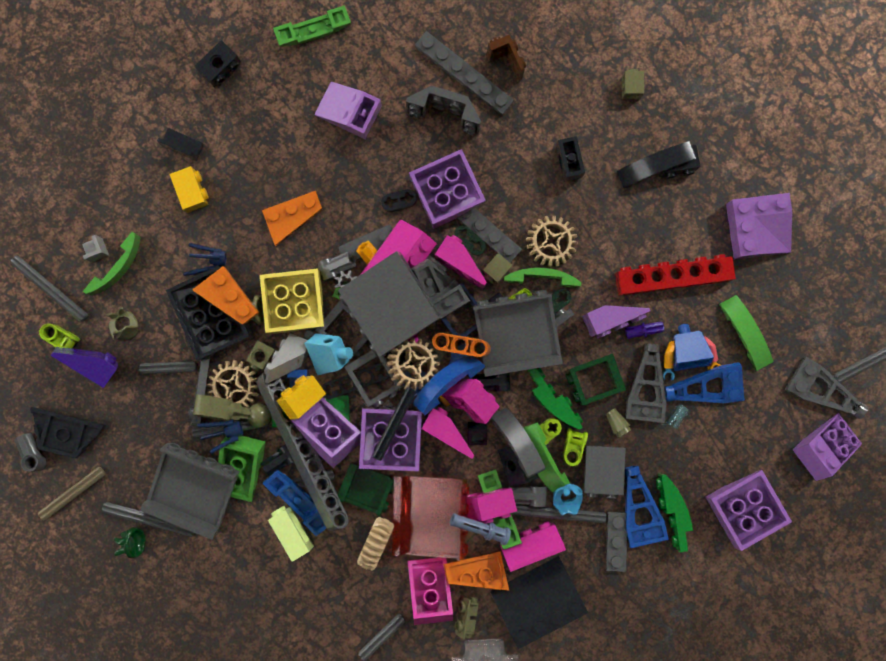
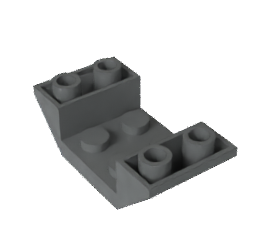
(440, 98)

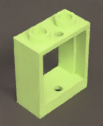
(290, 532)

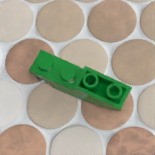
(558, 406)
(674, 504)

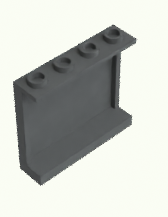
(389, 304)
(519, 333)
(190, 490)

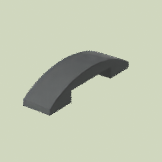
(519, 442)

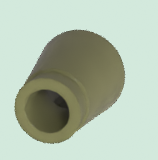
(618, 423)

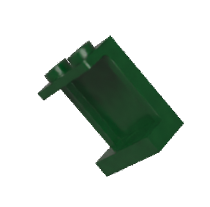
(366, 489)

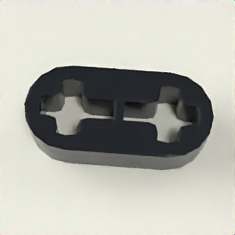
(400, 205)

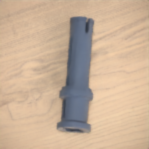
(489, 529)

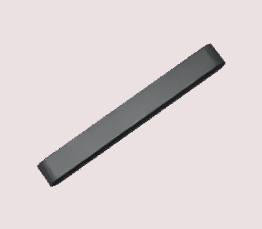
(302, 460)

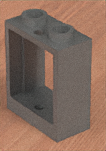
(331, 319)
(360, 362)

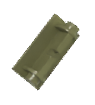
(464, 625)

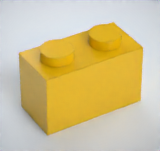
(189, 189)
(301, 396)

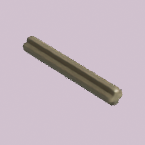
(71, 493)

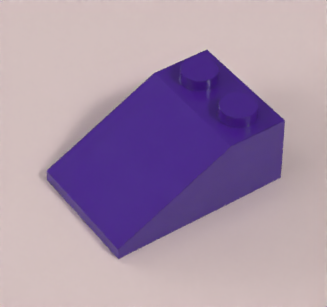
(91, 364)

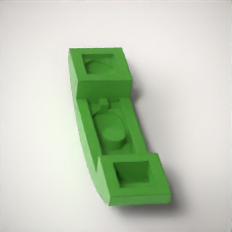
(312, 29)
(131, 247)
(565, 279)
(748, 332)
(551, 475)
(490, 482)

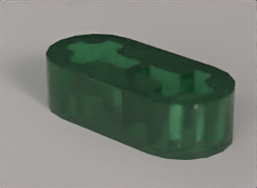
(472, 237)
(558, 306)

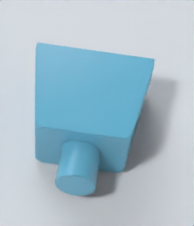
(328, 353)

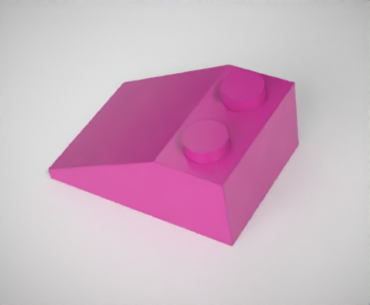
(456, 258)
(443, 428)
(429, 591)

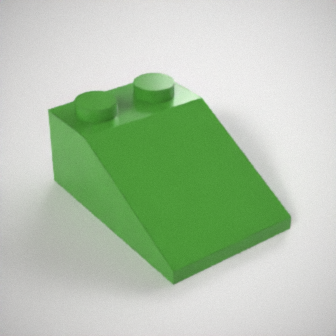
(247, 458)

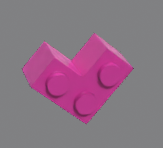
(473, 398)
(492, 504)

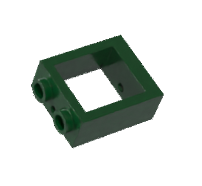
(614, 374)

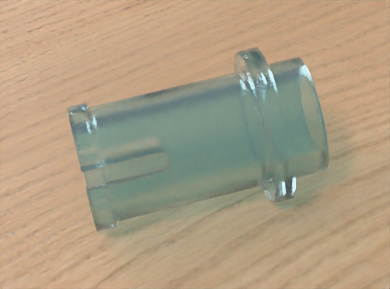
(679, 415)

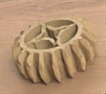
(565, 232)
(413, 370)
(217, 380)
(375, 543)

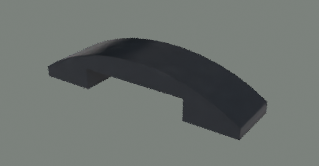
(656, 163)

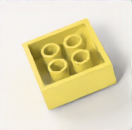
(292, 301)

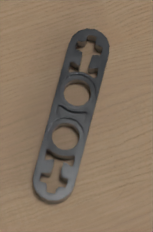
(336, 393)

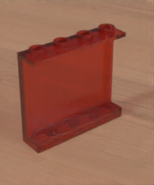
(423, 516)

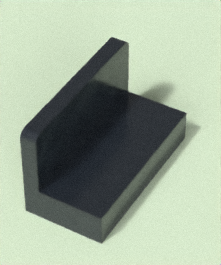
(181, 144)

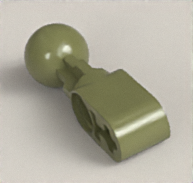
(225, 409)

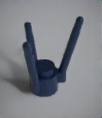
(217, 258)
(232, 430)

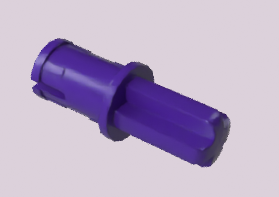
(644, 329)

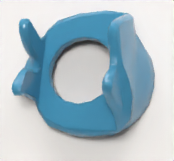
(568, 506)

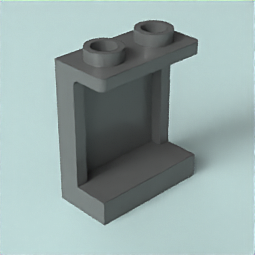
(604, 471)

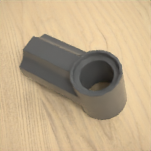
(332, 267)
(28, 450)
(531, 495)

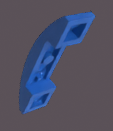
(444, 380)
(297, 499)

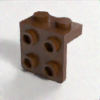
(507, 47)

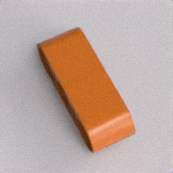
(452, 341)

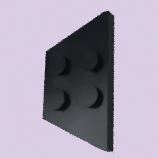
(63, 433)

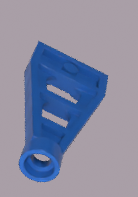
(731, 386)
(644, 533)

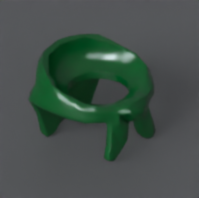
(131, 543)

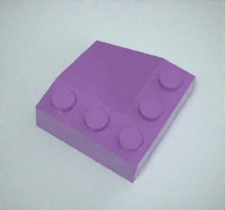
(447, 188)
(760, 225)
(404, 448)
(748, 510)

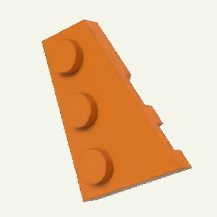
(290, 215)
(227, 296)
(479, 571)

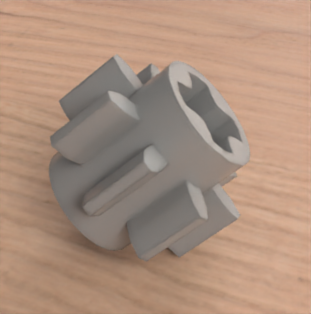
(341, 279)

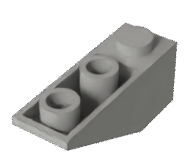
(289, 358)

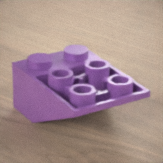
(349, 109)
(607, 317)
(827, 448)

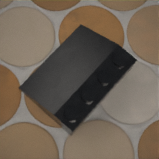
(203, 323)
(539, 602)

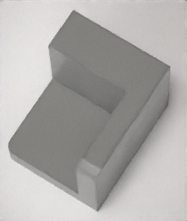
(95, 249)

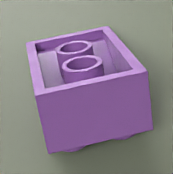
(328, 432)

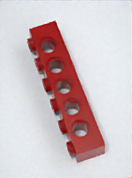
(723, 265)

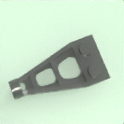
(803, 380)
(200, 390)
(645, 410)

